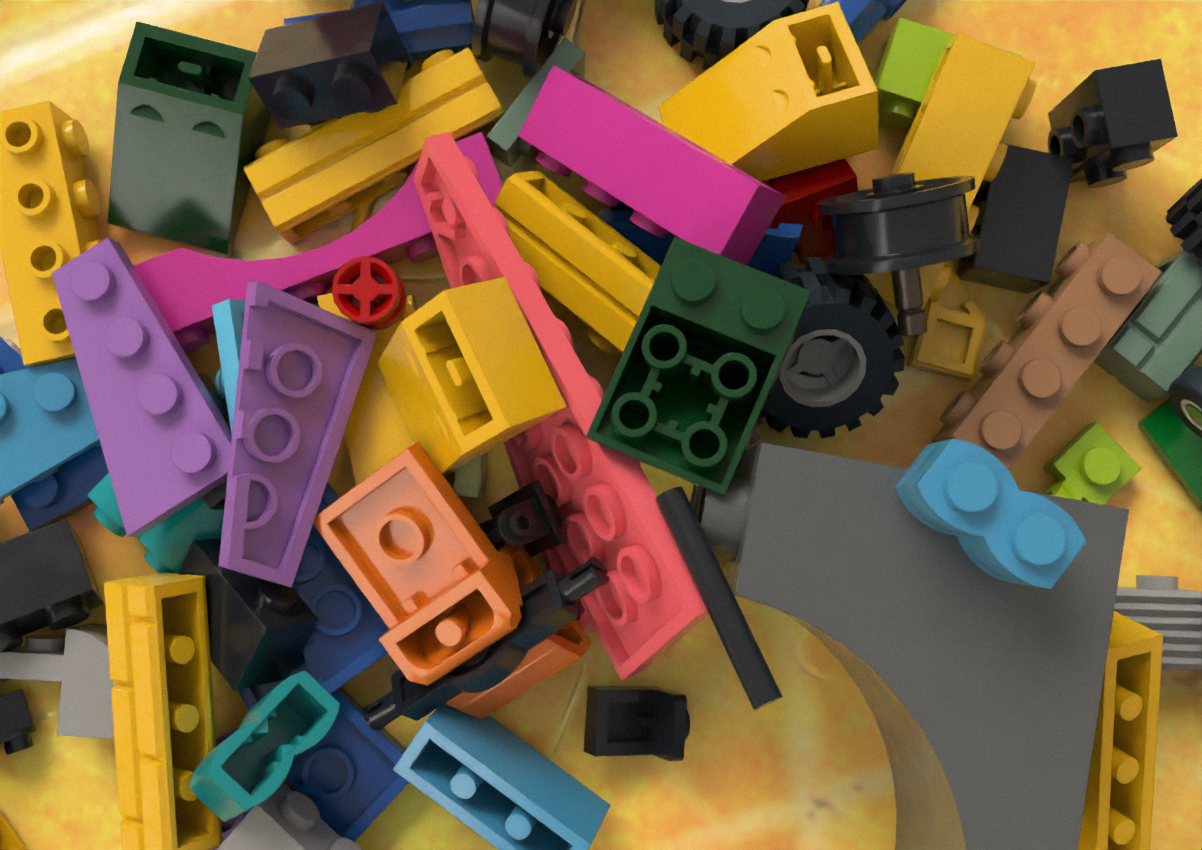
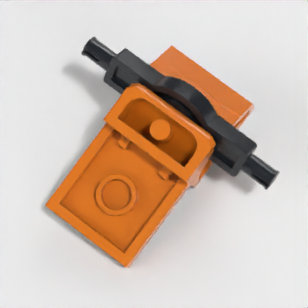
(461, 616)

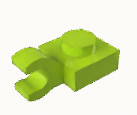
(1090, 467)

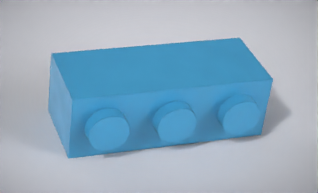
(500, 784)

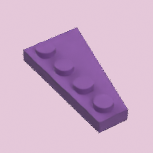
(145, 397)
(289, 418)

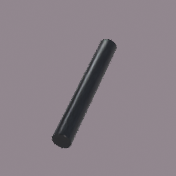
(718, 598)

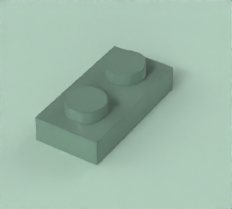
(503, 137)

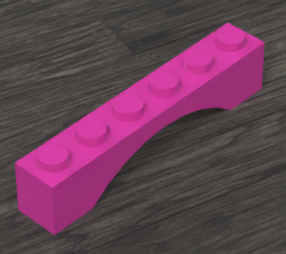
(190, 282)

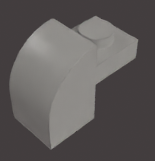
(83, 669)

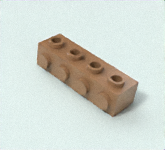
(1051, 348)

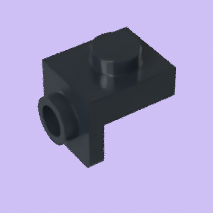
(636, 722)

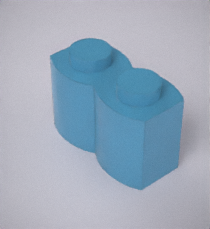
(998, 526)

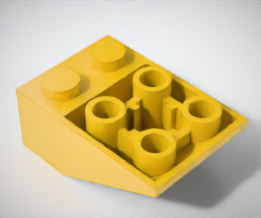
(783, 98)
(468, 373)

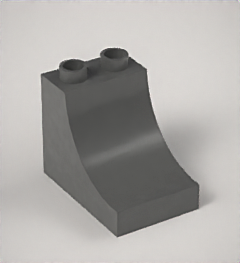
(970, 677)

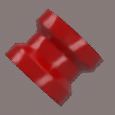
(360, 284)

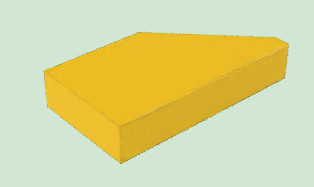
(952, 335)

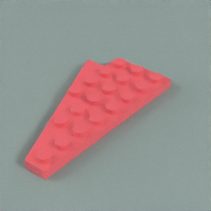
(599, 492)

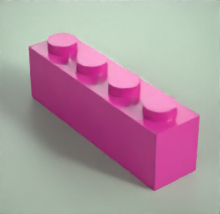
(648, 168)

